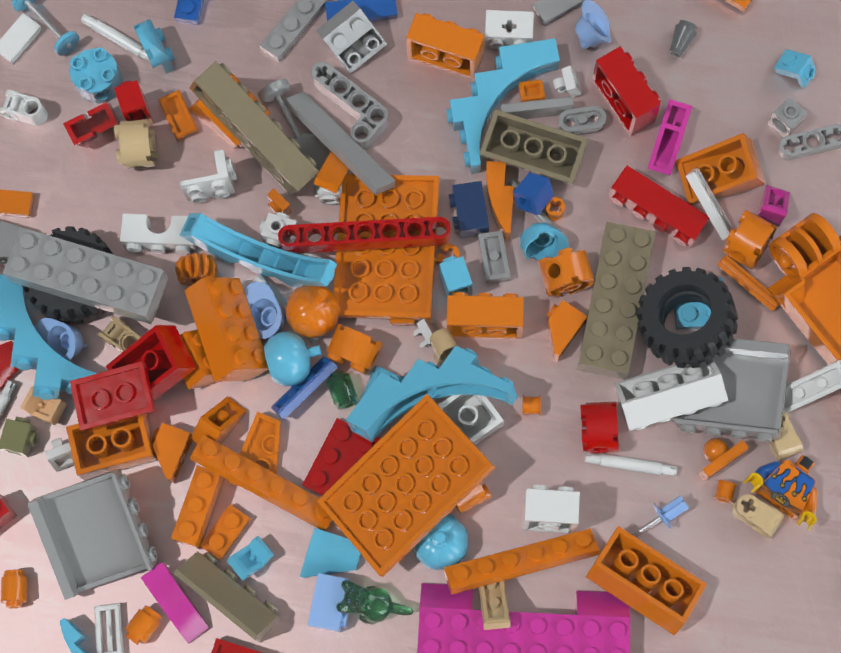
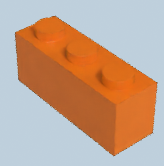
(198, 507)

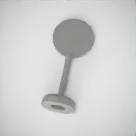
(308, 142)

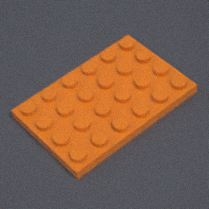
(392, 280)
(405, 485)

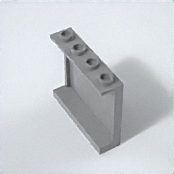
(755, 388)
(92, 532)

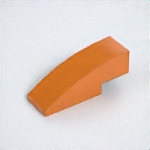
(499, 196)

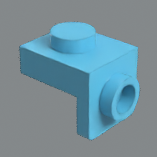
(796, 66)
(250, 558)

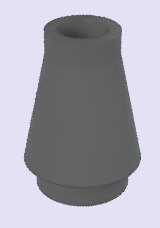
(682, 37)

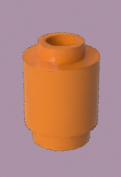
(13, 589)
(142, 625)

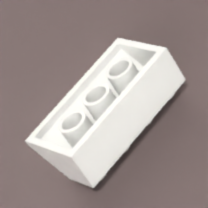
(670, 393)

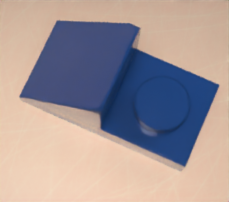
(188, 11)

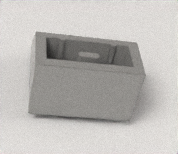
(351, 37)

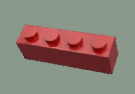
(658, 206)

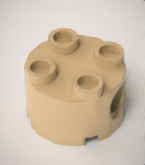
(136, 143)

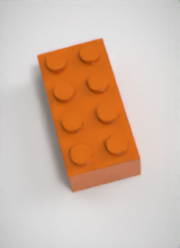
(226, 329)
(646, 580)

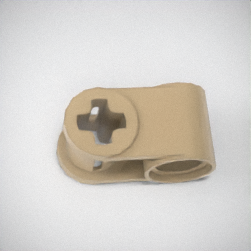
(118, 334)
(442, 345)
(789, 441)
(760, 516)

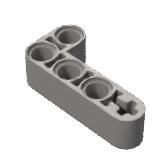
(346, 101)

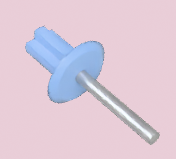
(665, 514)

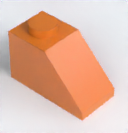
(563, 327)
(219, 421)
(171, 449)

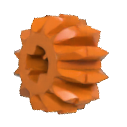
(195, 267)

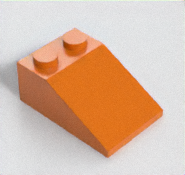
(727, 167)

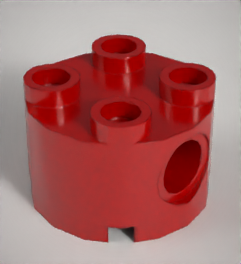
(601, 426)

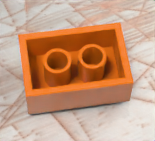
(445, 45)
(485, 315)
(111, 447)

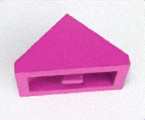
(774, 205)

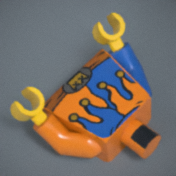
(788, 488)

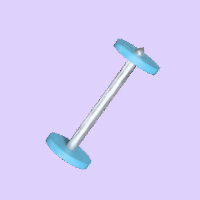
(65, 42)

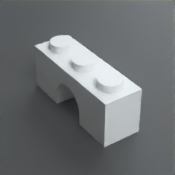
(137, 235)

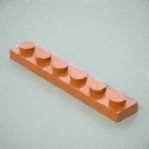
(260, 482)
(521, 561)

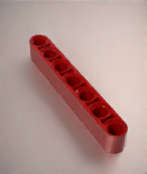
(375, 241)

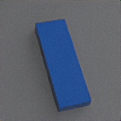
(373, 9)
(300, 392)

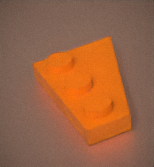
(262, 443)

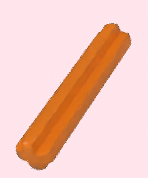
(748, 282)

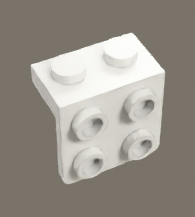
(216, 185)

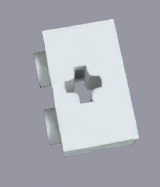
(500, 21)

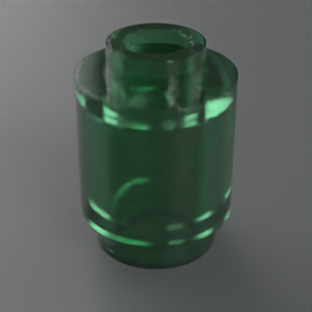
(342, 390)

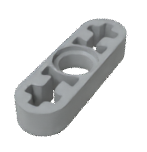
(794, 140)

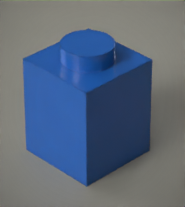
(533, 193)

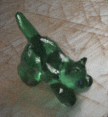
(370, 602)

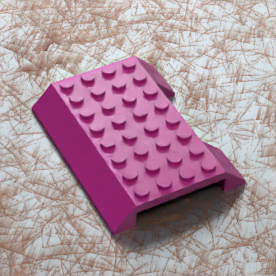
(452, 626)

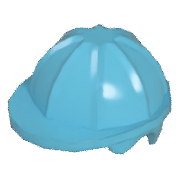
(542, 241)

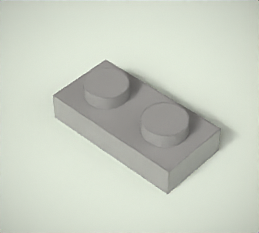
(494, 256)

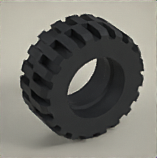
(682, 288)
(62, 308)

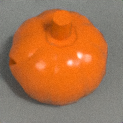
(312, 311)

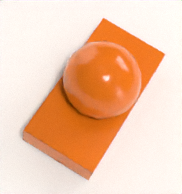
(718, 453)

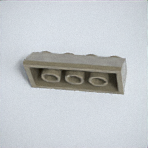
(533, 147)
(228, 596)

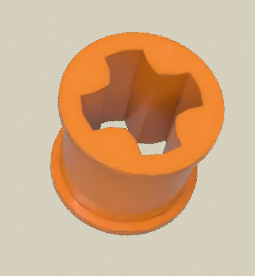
(555, 216)
(531, 405)
(725, 491)

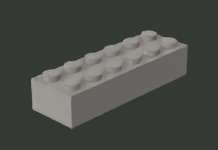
(85, 275)

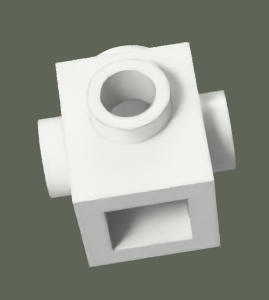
(270, 227)

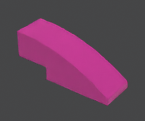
(669, 137)
(175, 602)

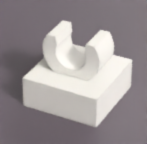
(568, 83)
(427, 328)
(60, 456)

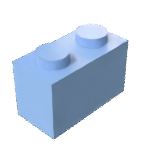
(323, 609)

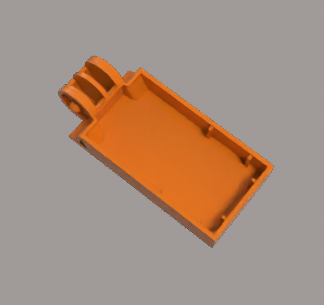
(812, 282)

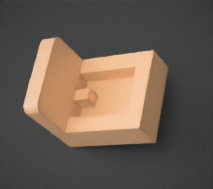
(43, 409)

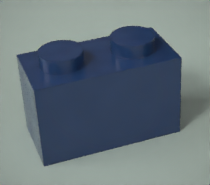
(470, 209)

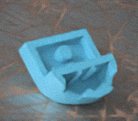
(152, 43)

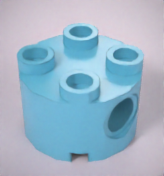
(95, 75)

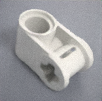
(19, 106)

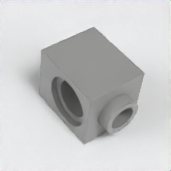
(787, 117)

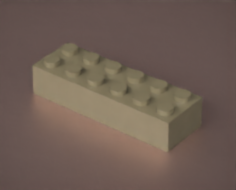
(254, 128)
(614, 301)

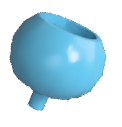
(289, 358)
(443, 544)

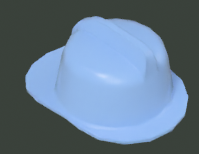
(592, 26)
(265, 309)
(61, 337)

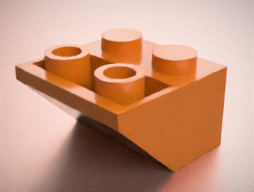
(202, 374)

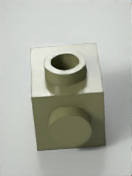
(18, 436)

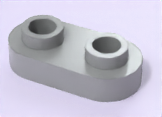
(581, 121)

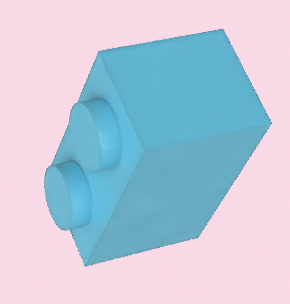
(455, 276)

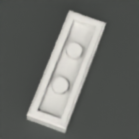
(709, 203)
(813, 386)

